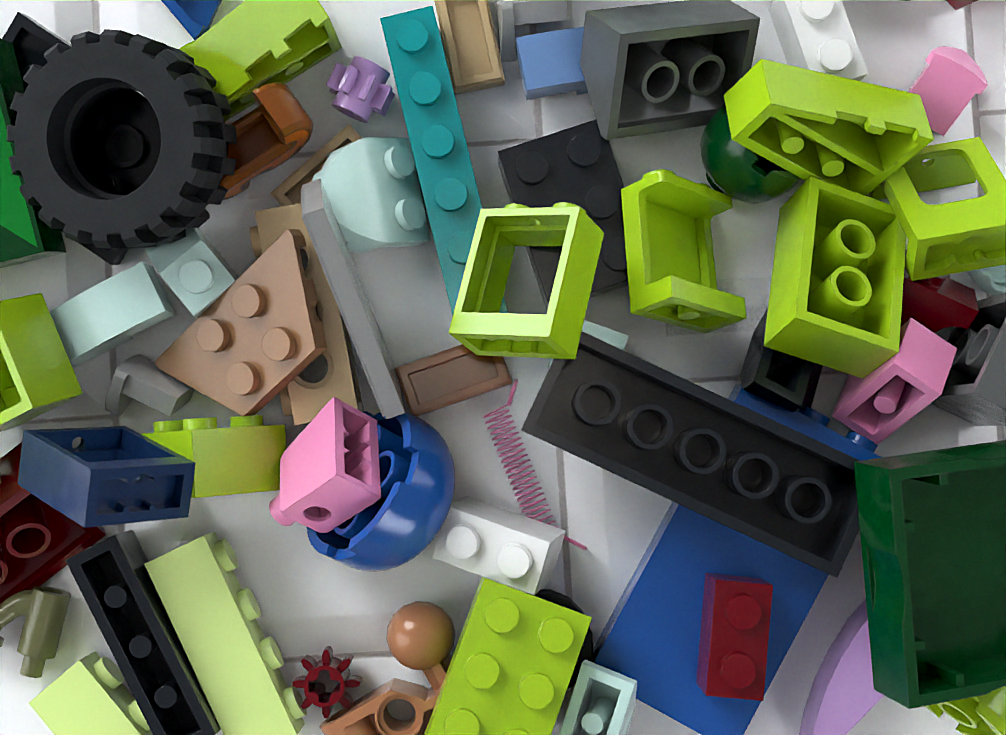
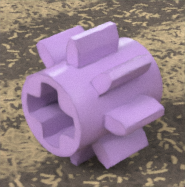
(360, 89)

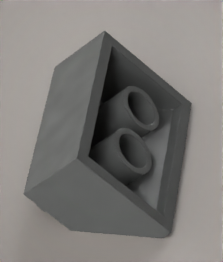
(664, 63)

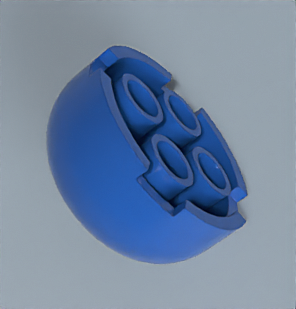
(413, 504)

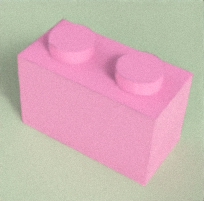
(897, 387)

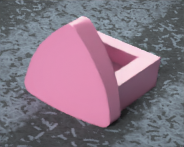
(948, 86)

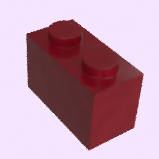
(734, 636)

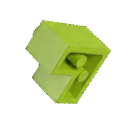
(226, 459)

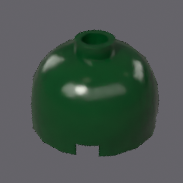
(738, 170)

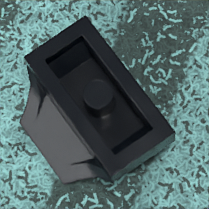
(777, 375)

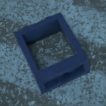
(107, 477)

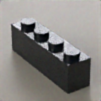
(142, 636)

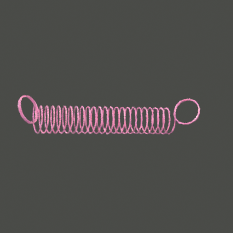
(520, 463)

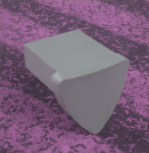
(525, 12)
(146, 383)

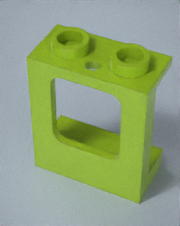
(956, 233)

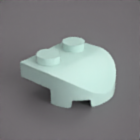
(375, 193)

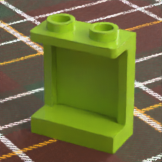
(673, 253)

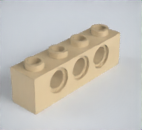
(301, 396)

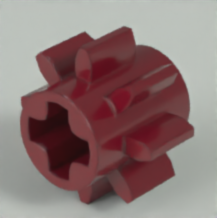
(316, 691)

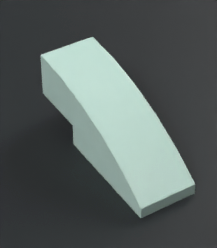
(111, 313)

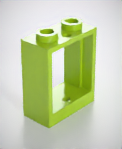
(497, 233)

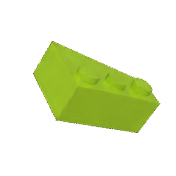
(262, 46)
(826, 124)

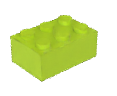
(836, 279)
(509, 665)

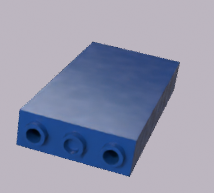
(659, 615)

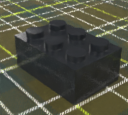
(578, 170)

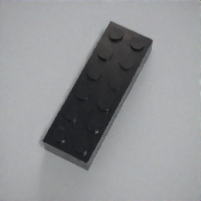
(700, 452)

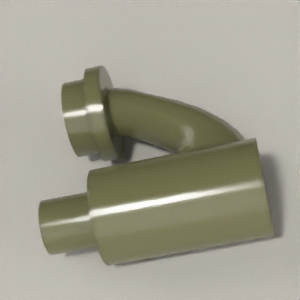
(42, 627)

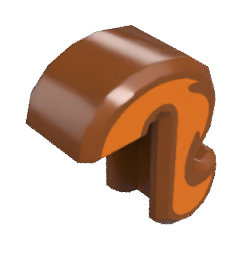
(266, 136)

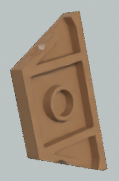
(253, 334)

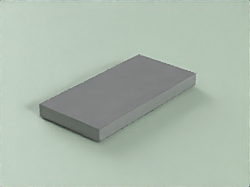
(351, 298)

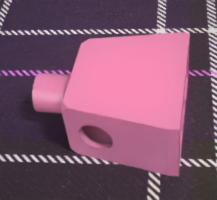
(329, 470)

